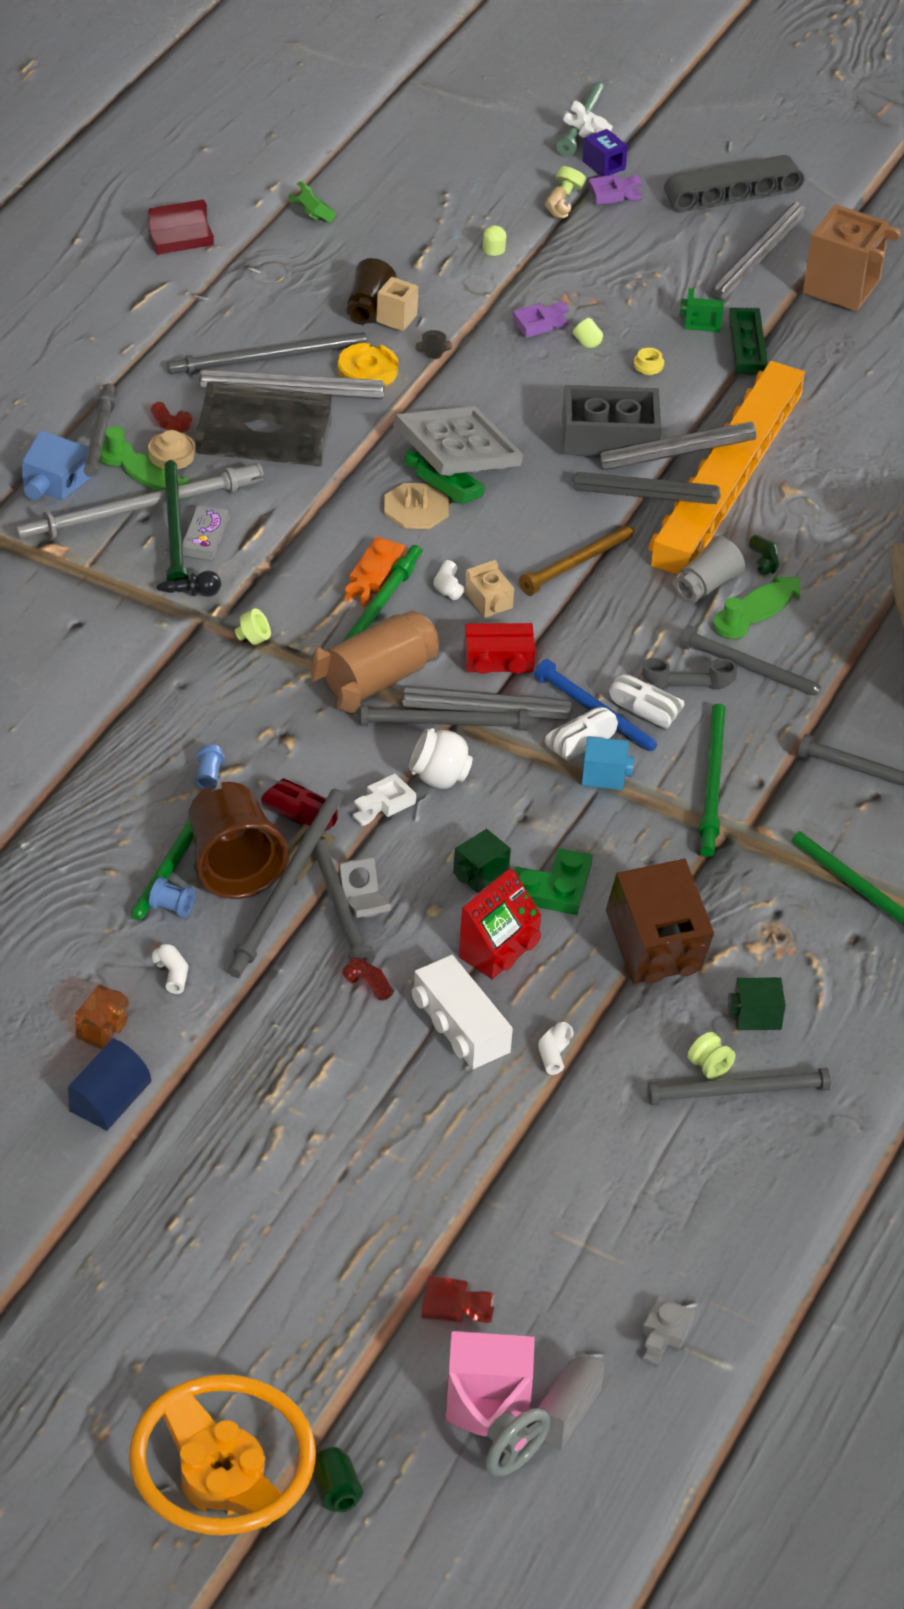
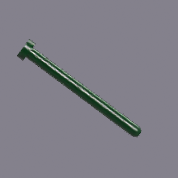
(177, 568)

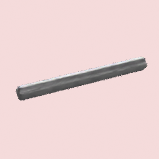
(758, 251)
(328, 385)

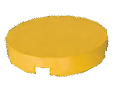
(368, 362)

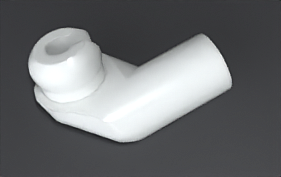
(446, 582)
(170, 957)
(552, 1044)

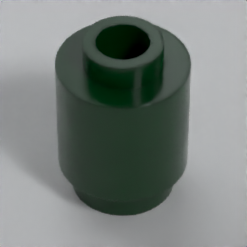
(336, 1480)

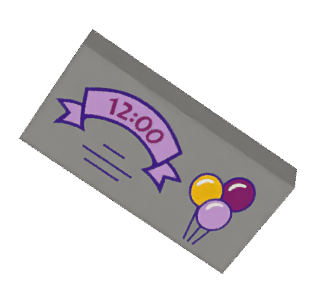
(205, 532)

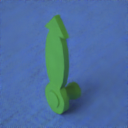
(137, 465)
(755, 607)

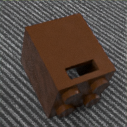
(656, 899)

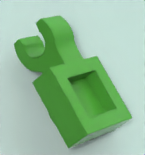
(314, 205)

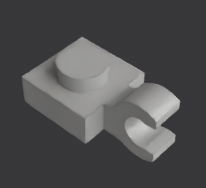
(665, 1326)

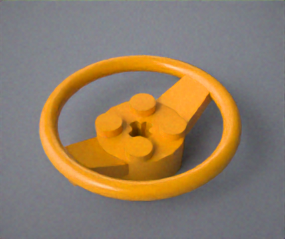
(213, 1447)

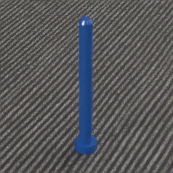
(547, 671)

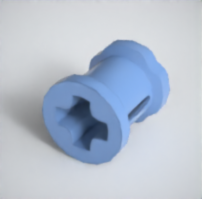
(172, 897)

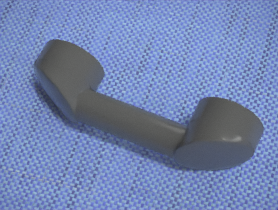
(721, 674)

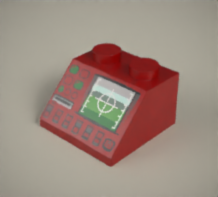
(499, 926)

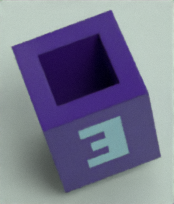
(605, 153)

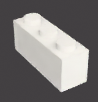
(462, 1012)

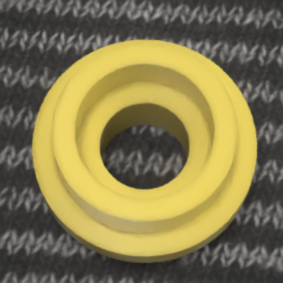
(649, 361)

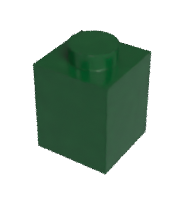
(481, 860)
(758, 1003)

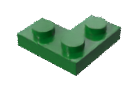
(563, 887)

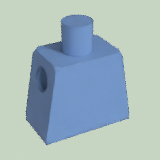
(53, 467)

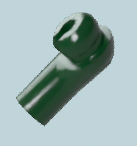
(770, 558)

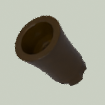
(369, 279)

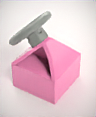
(492, 1396)

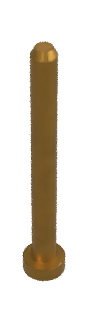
(531, 582)

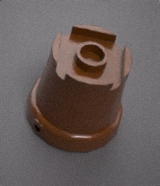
(235, 843)

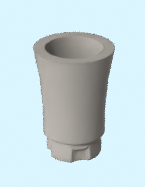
(709, 569)

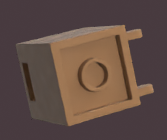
(847, 257)

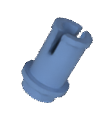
(210, 760)

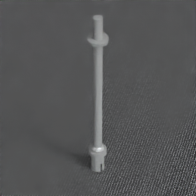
(229, 480)

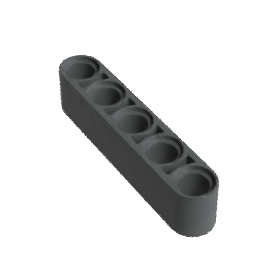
(734, 183)

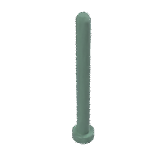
(567, 144)

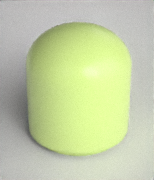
(494, 240)
(588, 333)

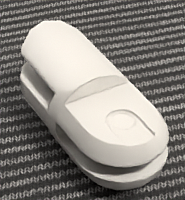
(645, 700)
(572, 736)

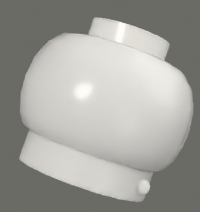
(440, 758)

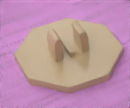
(416, 506)

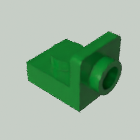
(701, 313)

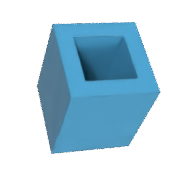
(606, 763)

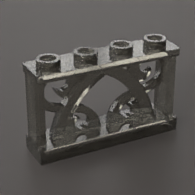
(245, 404)

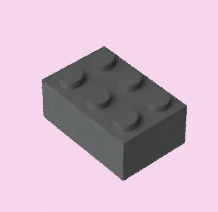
(608, 418)

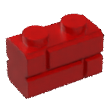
(499, 647)

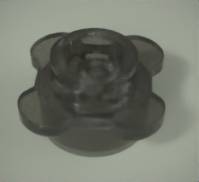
(433, 344)

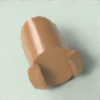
(376, 658)

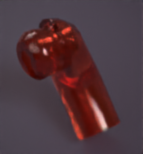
(373, 975)

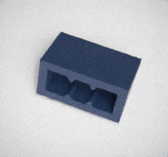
(108, 1085)

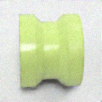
(711, 1055)

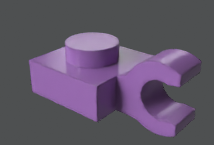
(612, 189)
(537, 319)

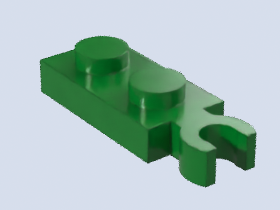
(459, 486)

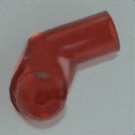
(178, 423)

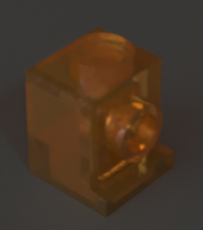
(101, 1016)

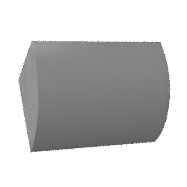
(571, 1398)

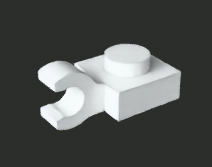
(587, 123)
(386, 795)

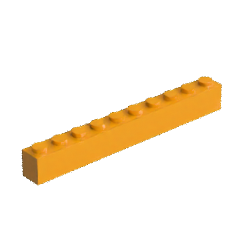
(729, 467)

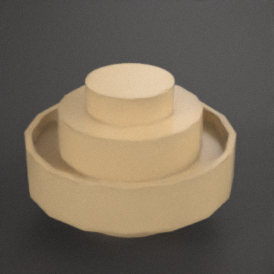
(171, 446)

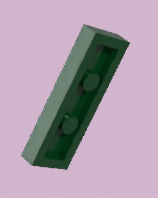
(747, 340)

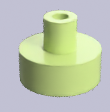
(570, 179)
(253, 627)

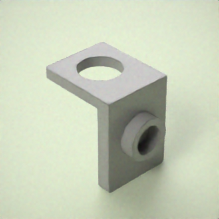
(365, 899)

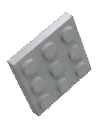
(458, 440)

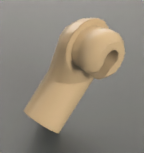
(556, 205)

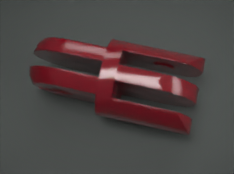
(295, 803)

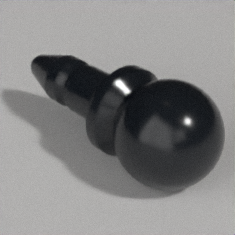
(206, 584)

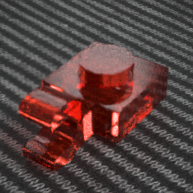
(449, 1299)

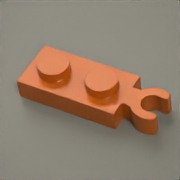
(373, 569)

